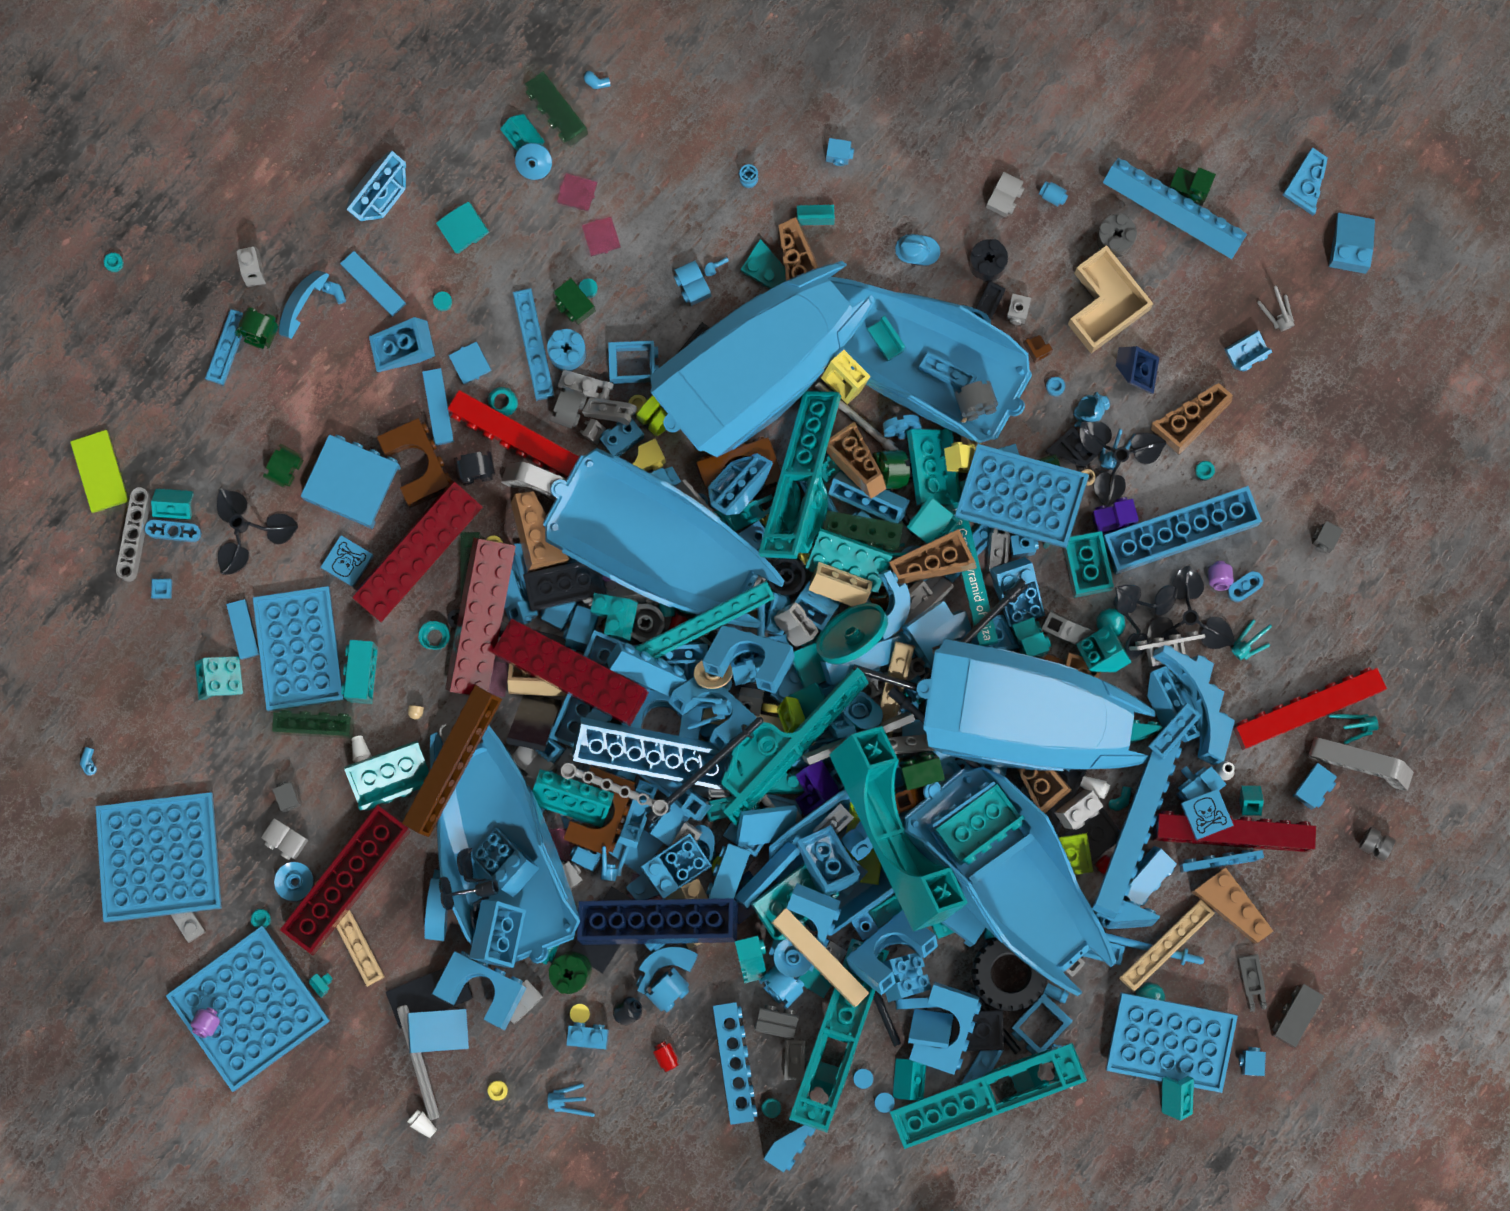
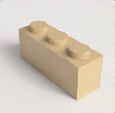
(839, 585)

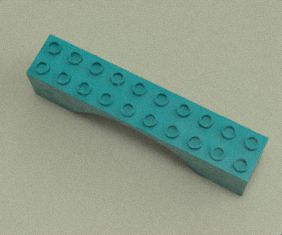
(868, 775)

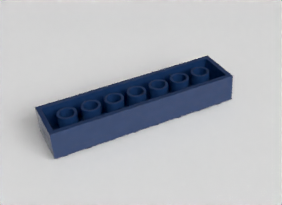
(657, 921)

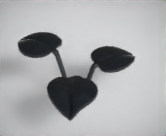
(1096, 436)
(230, 508)
(1126, 602)
(1216, 631)
(484, 887)

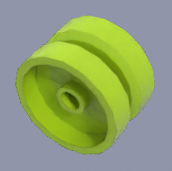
(654, 414)

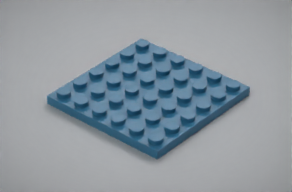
(158, 857)
(259, 1006)

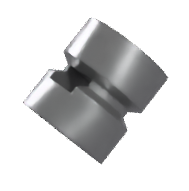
(1377, 844)

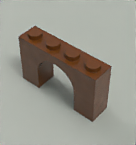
(414, 436)
(711, 467)
(596, 838)

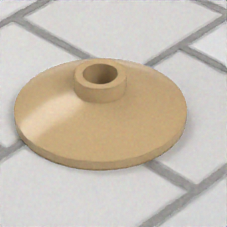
(707, 680)

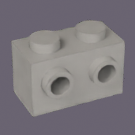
(1079, 809)

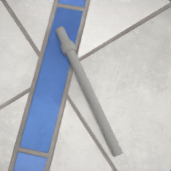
(887, 444)

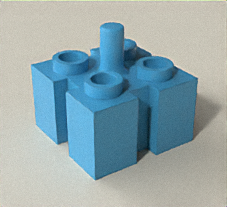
(746, 667)
(1199, 783)
(908, 977)

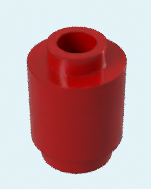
(665, 1056)

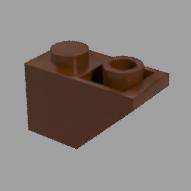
(908, 799)

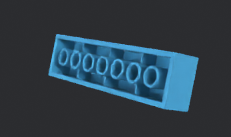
(1181, 530)
(647, 752)

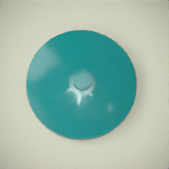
(852, 633)

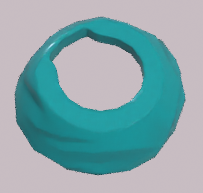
(513, 400)
(433, 625)

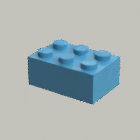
(497, 933)

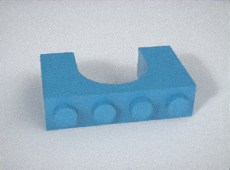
(922, 628)
(732, 642)
(657, 699)
(682, 701)
(816, 907)
(864, 959)
(462, 969)
(964, 1007)

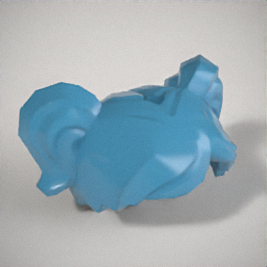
(1091, 408)

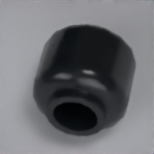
(627, 1011)

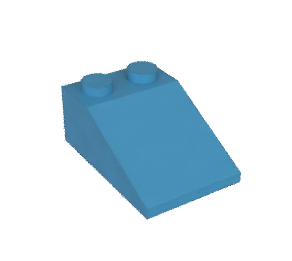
(1352, 243)
(402, 345)
(828, 862)

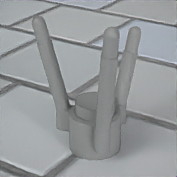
(1285, 320)

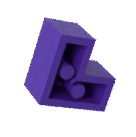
(1115, 518)
(817, 787)

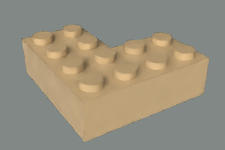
(1116, 304)

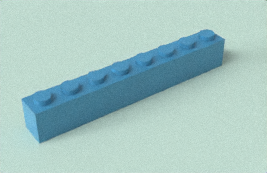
(1174, 208)
(882, 651)

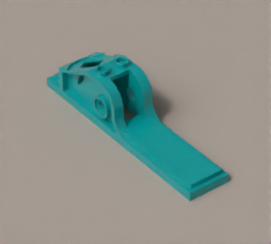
(801, 463)
(764, 766)
(845, 1025)
(975, 1099)

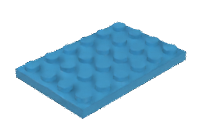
(1022, 495)
(298, 648)
(1171, 1041)

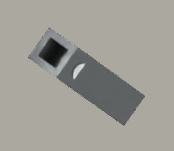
(1065, 628)

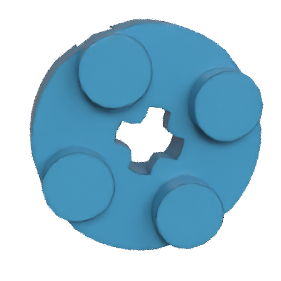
(900, 427)

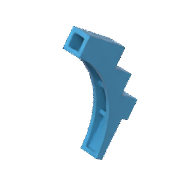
(1207, 699)

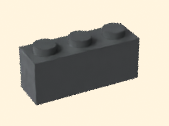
(1297, 1015)

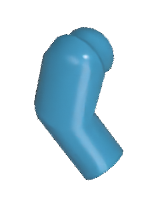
(594, 82)
(334, 289)
(86, 763)

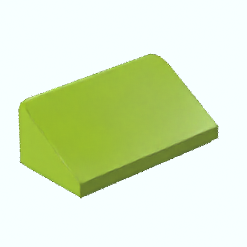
(790, 714)

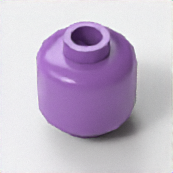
(1220, 576)
(205, 1022)

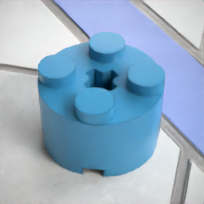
(559, 342)
(782, 987)
(667, 990)

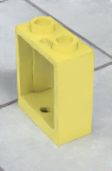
(840, 370)

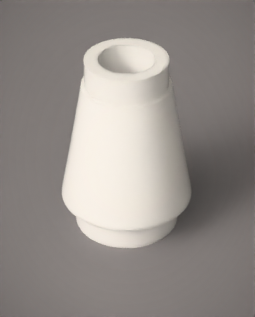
(359, 749)
(1220, 769)
(1099, 786)
(421, 1123)

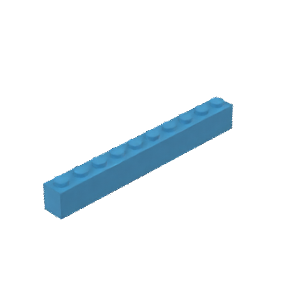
(1135, 833)

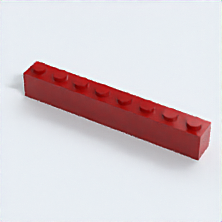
(512, 435)
(1310, 708)

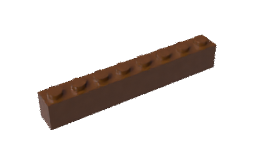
(452, 761)

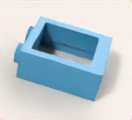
(615, 347)
(1054, 1010)

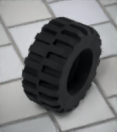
(991, 993)

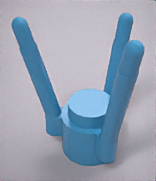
(1106, 459)
(719, 707)
(608, 870)
(557, 1100)

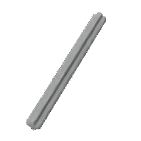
(420, 1069)

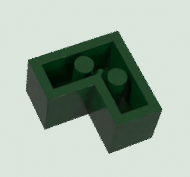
(1193, 185)
(573, 302)
(921, 770)

